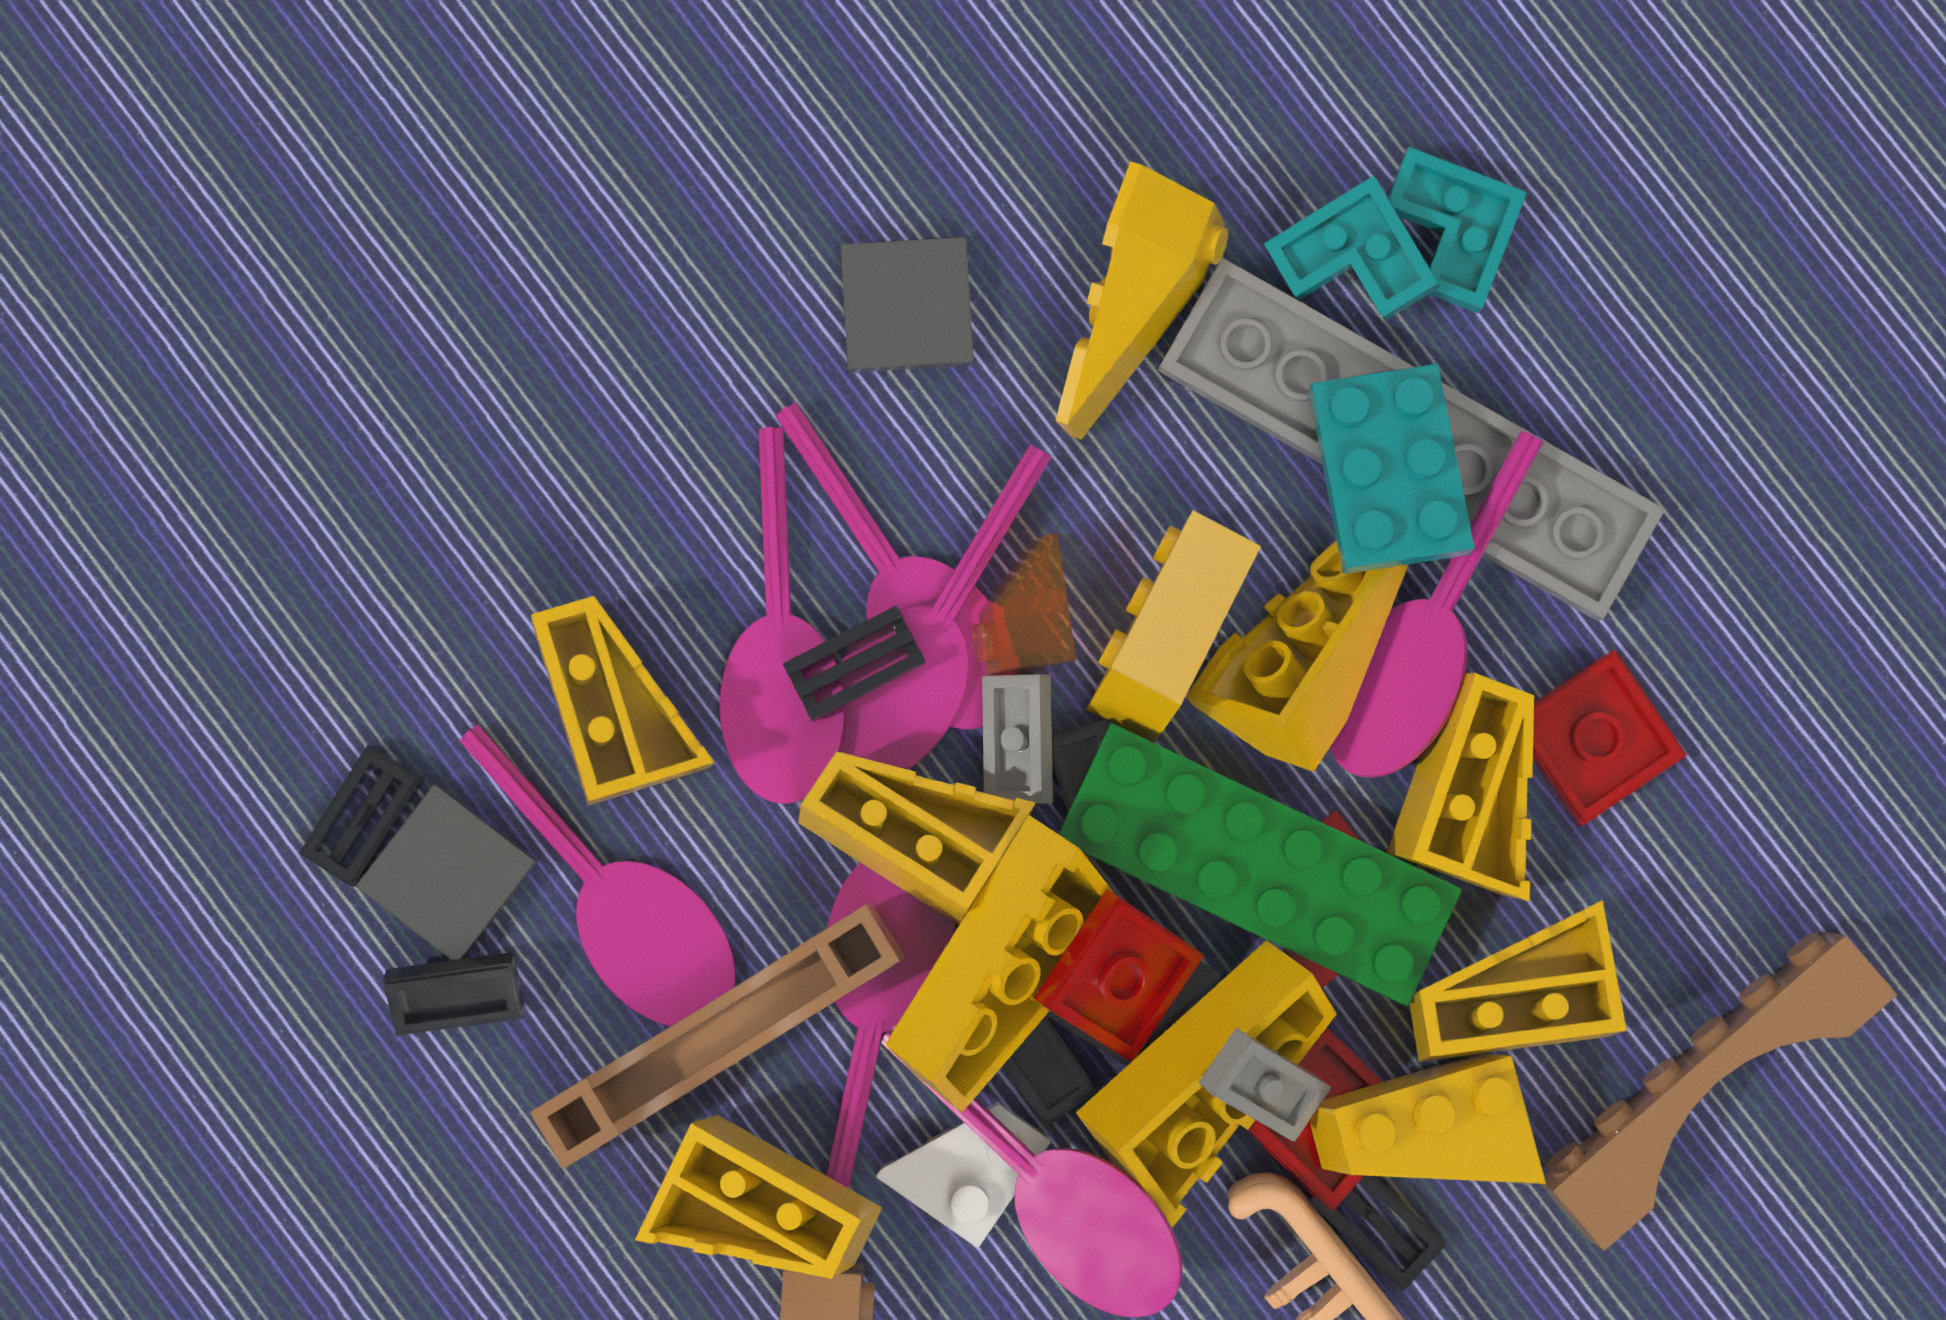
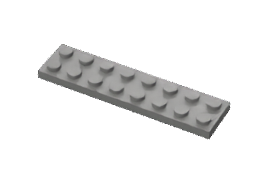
(1262, 351)

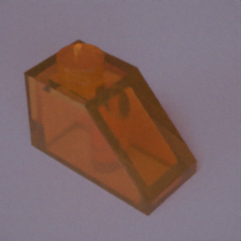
(1027, 615)

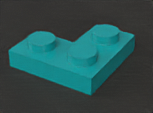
(1471, 215)
(1355, 233)

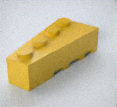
(984, 983)
(1156, 1113)

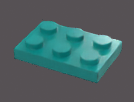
(1391, 469)

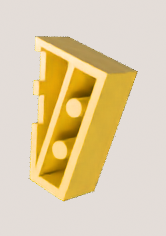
(1172, 625)
(610, 706)
(1471, 792)
(914, 830)
(1527, 995)
(1433, 1124)
(756, 1204)

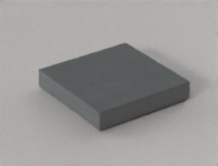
(907, 305)
(447, 873)

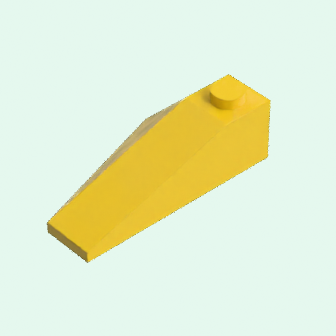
(1158, 261)
(1302, 665)

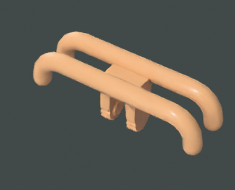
(1328, 1251)

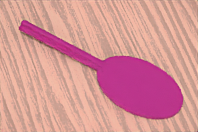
(899, 580)
(1424, 651)
(914, 712)
(761, 715)
(635, 921)
(882, 1000)
(1086, 1221)

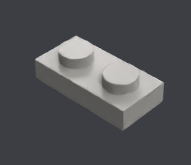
(1017, 737)
(1264, 1085)

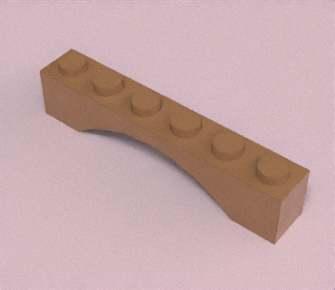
(717, 1035)
(1616, 1171)

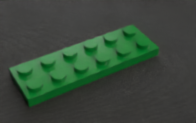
(1259, 864)

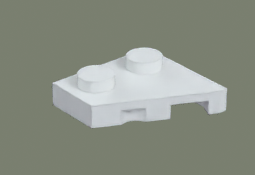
(961, 1177)

